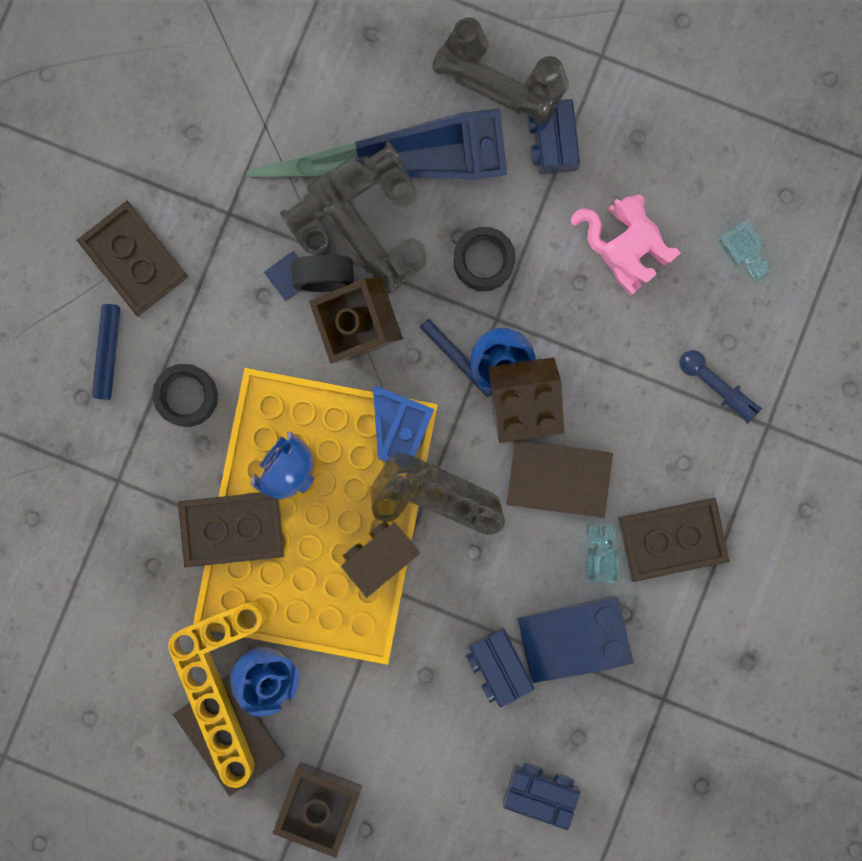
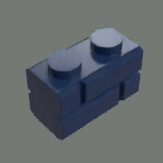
(556, 141)
(501, 668)
(541, 796)

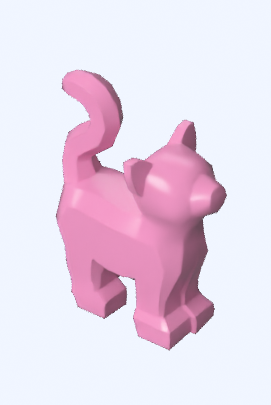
(625, 251)

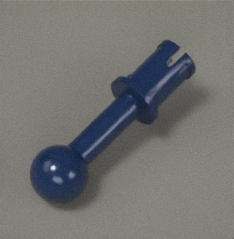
(694, 363)

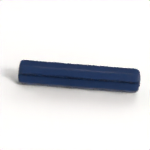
(106, 352)

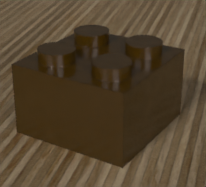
(355, 319)
(526, 399)
(380, 558)
(317, 809)

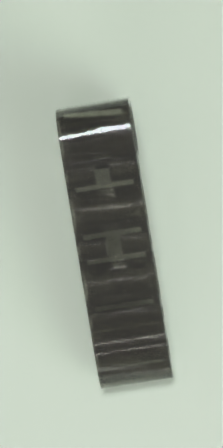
(478, 510)

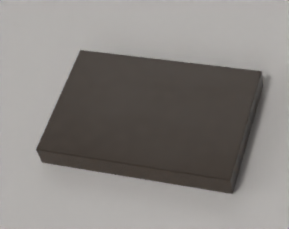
(132, 258)
(559, 478)
(230, 529)
(673, 539)
(260, 742)

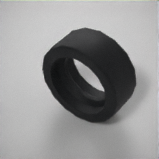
(484, 234)
(321, 273)
(160, 390)

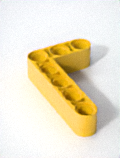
(214, 687)

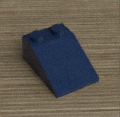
(575, 639)

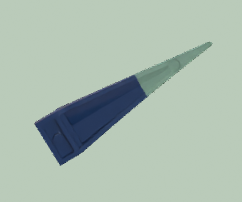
(449, 147)

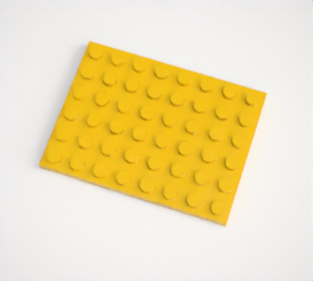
(307, 592)

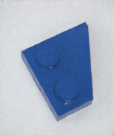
(398, 423)

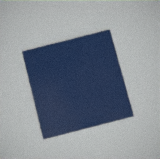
(281, 276)

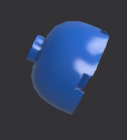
(498, 348)
(285, 469)
(263, 680)

